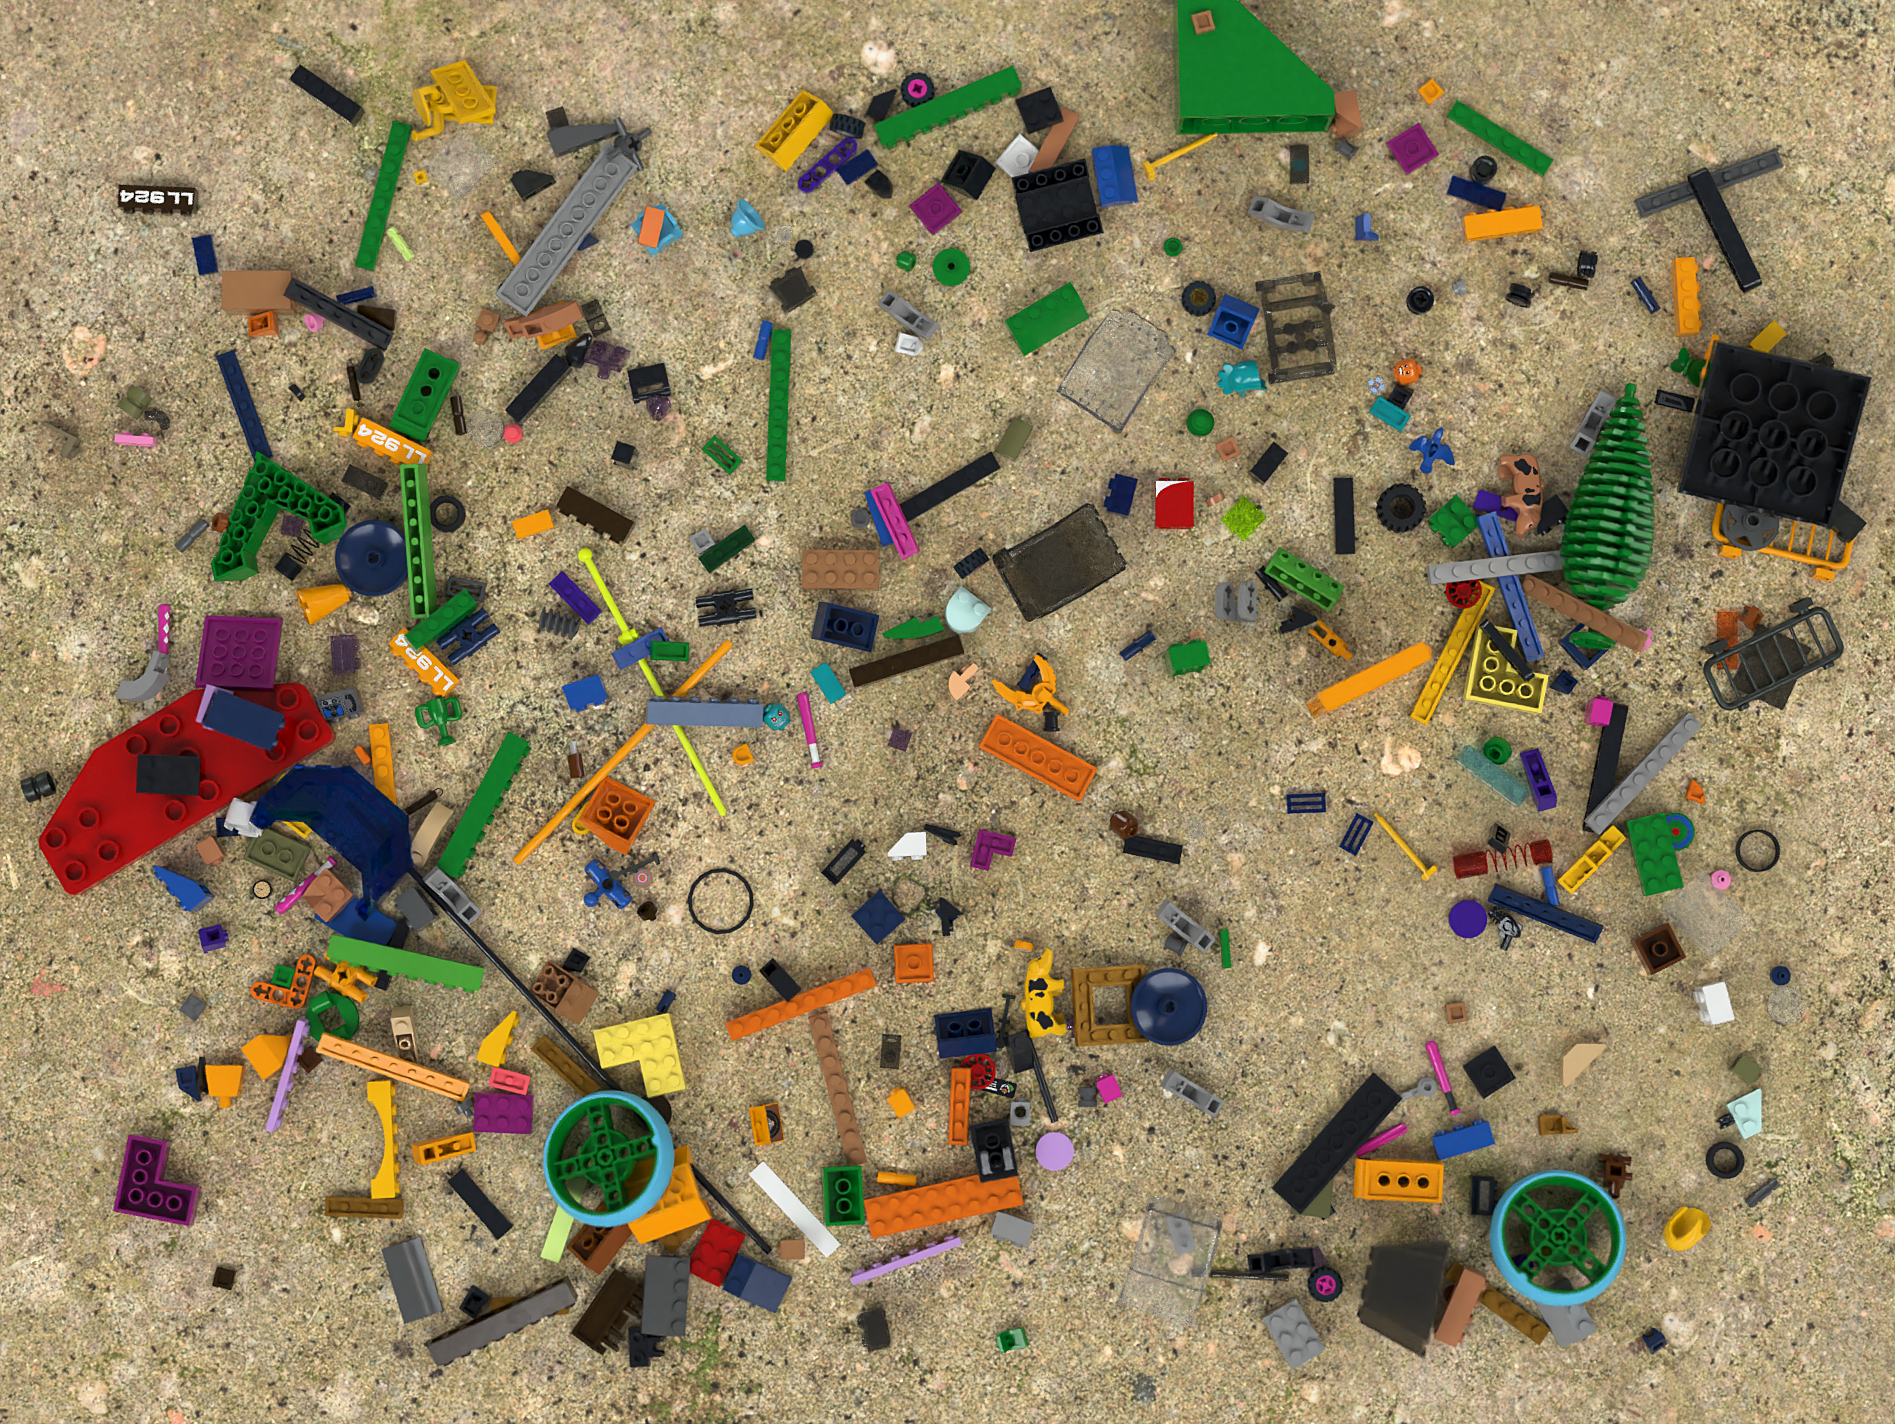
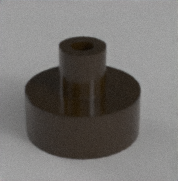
(647, 911)

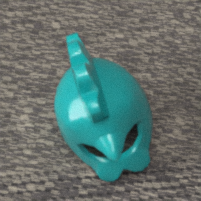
(1240, 378)

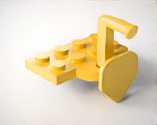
(454, 91)

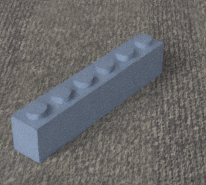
(704, 712)

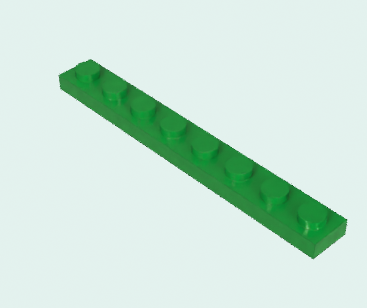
(383, 196)
(778, 405)

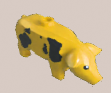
(1039, 998)

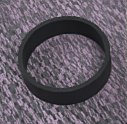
(1777, 848)

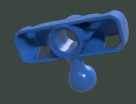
(599, 875)

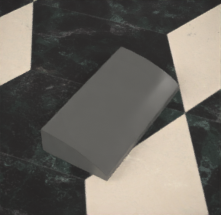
(412, 1280)

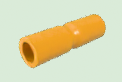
(893, 1178)

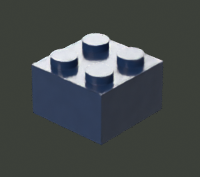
(878, 917)

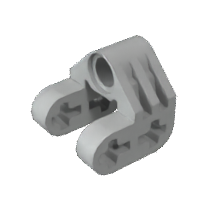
(1240, 611)

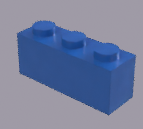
(1462, 1139)

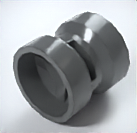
(1087, 1097)

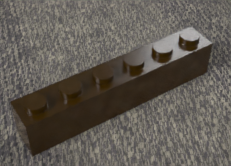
(906, 662)

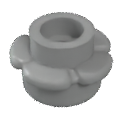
(1459, 287)

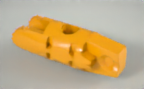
(1337, 649)

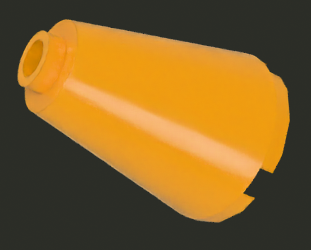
(322, 600)

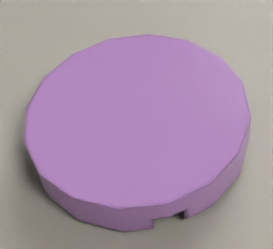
(1054, 1151)

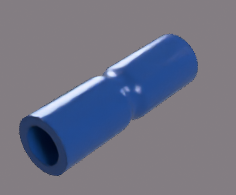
(763, 337)
(1549, 883)

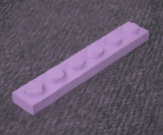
(286, 1082)
(898, 1261)

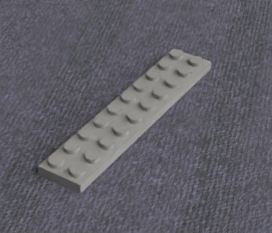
(565, 231)

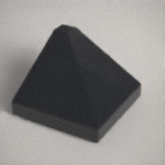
(1400, 395)
(576, 961)

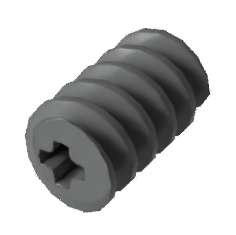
(559, 623)

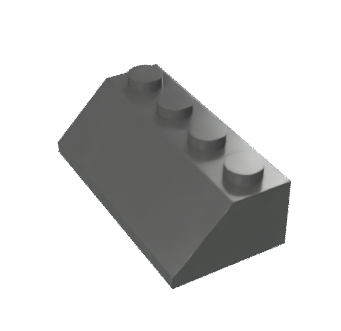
(665, 1295)

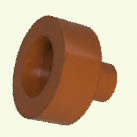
(220, 522)

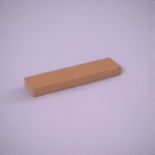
(1055, 141)

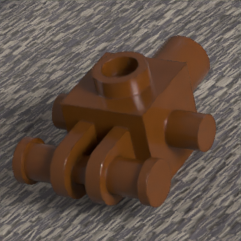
(1614, 1173)

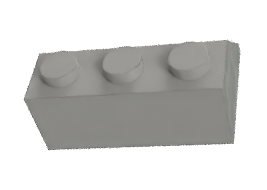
(1566, 1322)

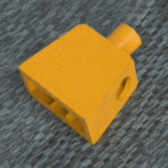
(225, 1082)

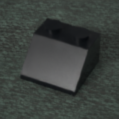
(968, 174)

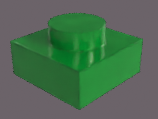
(283, 975)

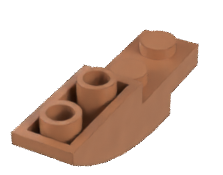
(544, 322)

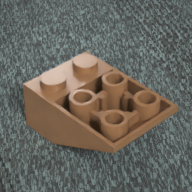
(564, 992)

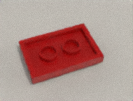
(715, 1252)

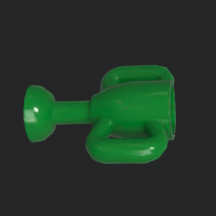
(439, 716)

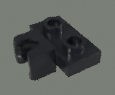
(643, 1347)

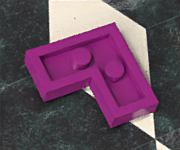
(990, 843)

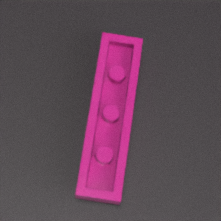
(895, 520)

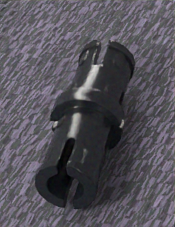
(1271, 584)

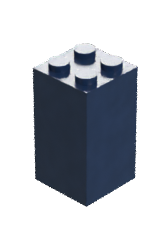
(243, 720)

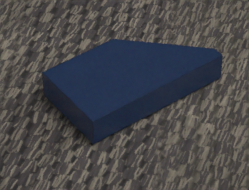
(187, 1081)

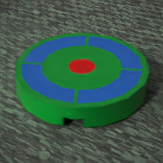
(1681, 830)

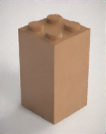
(257, 293)

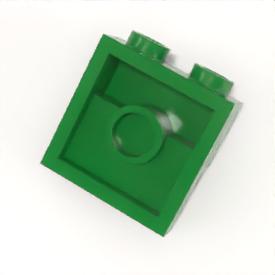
(1453, 522)

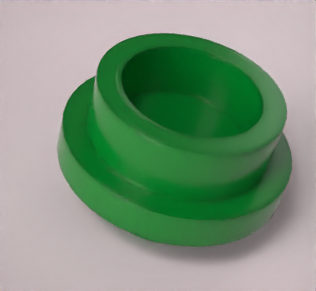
(1173, 247)

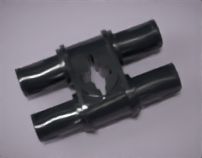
(717, 600)

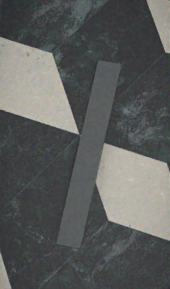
(1723, 178)

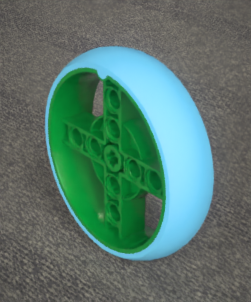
(558, 1171)
(1594, 1196)

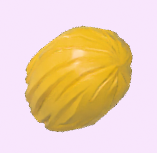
(1686, 1228)

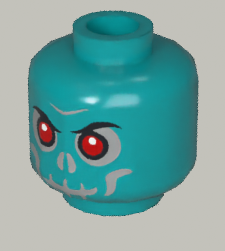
(776, 716)

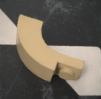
(429, 834)

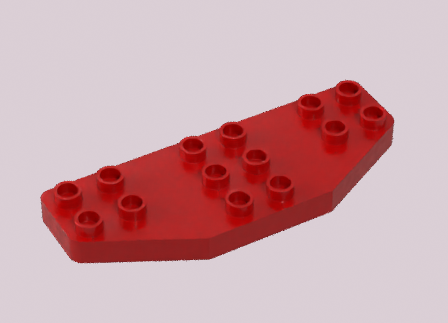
(109, 826)

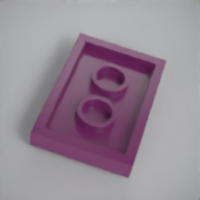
(503, 1113)

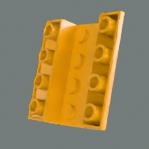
(677, 1207)

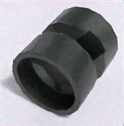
(1483, 170)
(40, 785)

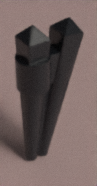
(944, 834)

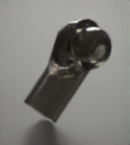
(160, 417)

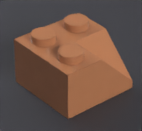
(1347, 115)
(328, 895)

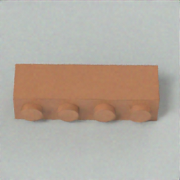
(1460, 1305)

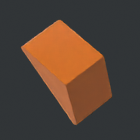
(263, 324)

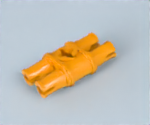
(346, 986)

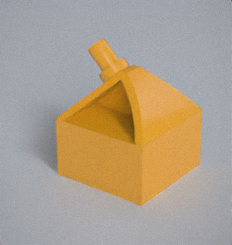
(268, 1053)

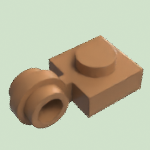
(487, 322)

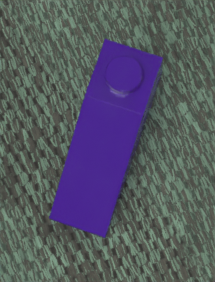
(1538, 780)

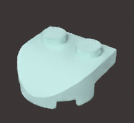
(965, 612)

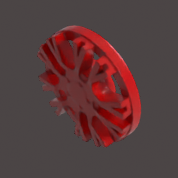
(1464, 591)
(978, 1070)

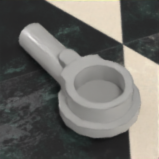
(1425, 1087)

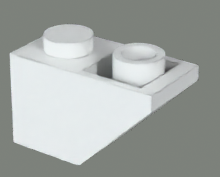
(909, 845)

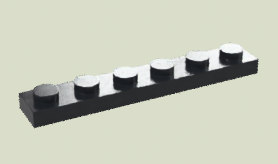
(338, 314)
(949, 486)

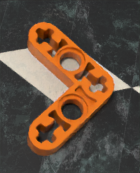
(288, 994)

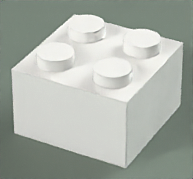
(1713, 1003)

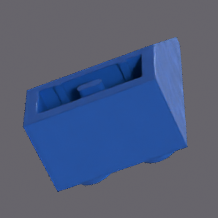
(190, 892)

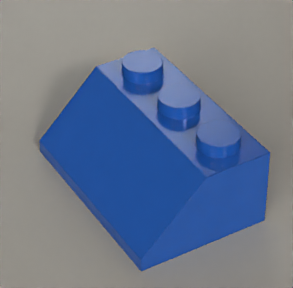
(1114, 175)

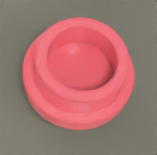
(513, 433)

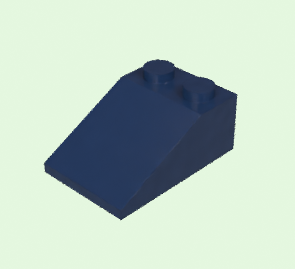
(845, 626)
(757, 1283)

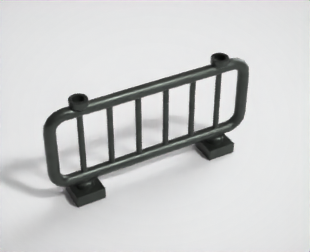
(1716, 648)

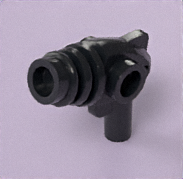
(1507, 925)

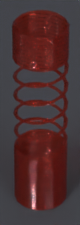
(1476, 863)

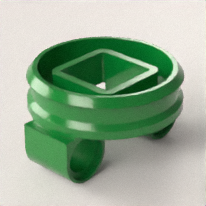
(324, 1001)

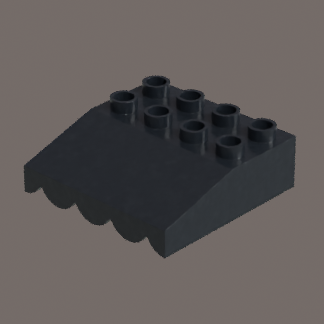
(1773, 433)

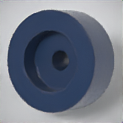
(746, 975)
(1775, 975)

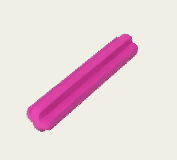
(1381, 1139)

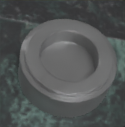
(860, 518)

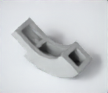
(1280, 216)
(907, 315)
(149, 683)
(452, 895)
(1185, 926)
(1192, 1093)

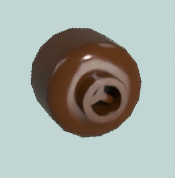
(1123, 824)

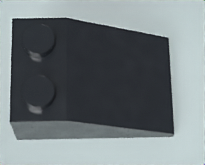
(168, 775)
(994, 1150)

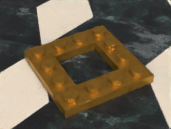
(1083, 1006)

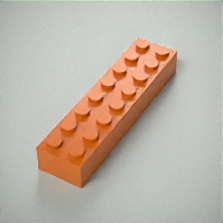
(939, 1203)

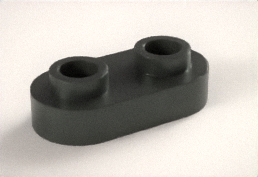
(369, 366)

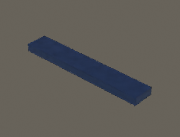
(244, 404)
(1545, 913)

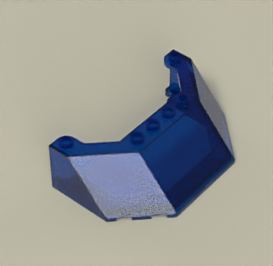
(348, 817)

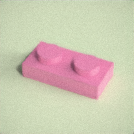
(127, 438)

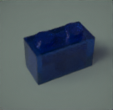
(1121, 495)

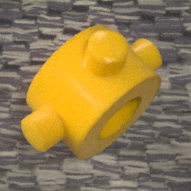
(420, 177)

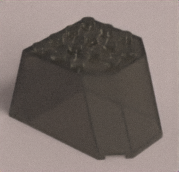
(1403, 1290)

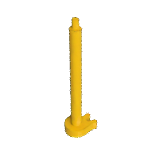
(1148, 167)
(1426, 872)

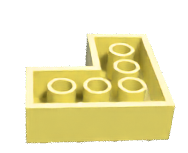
(1495, 683)
(651, 1043)

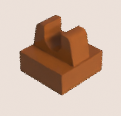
(1753, 617)

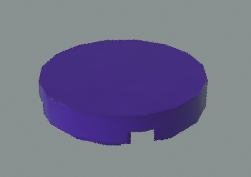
(1467, 919)

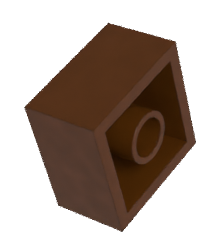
(1658, 949)

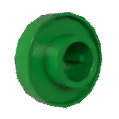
(1200, 423)
(1497, 750)

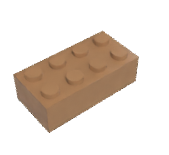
(840, 570)

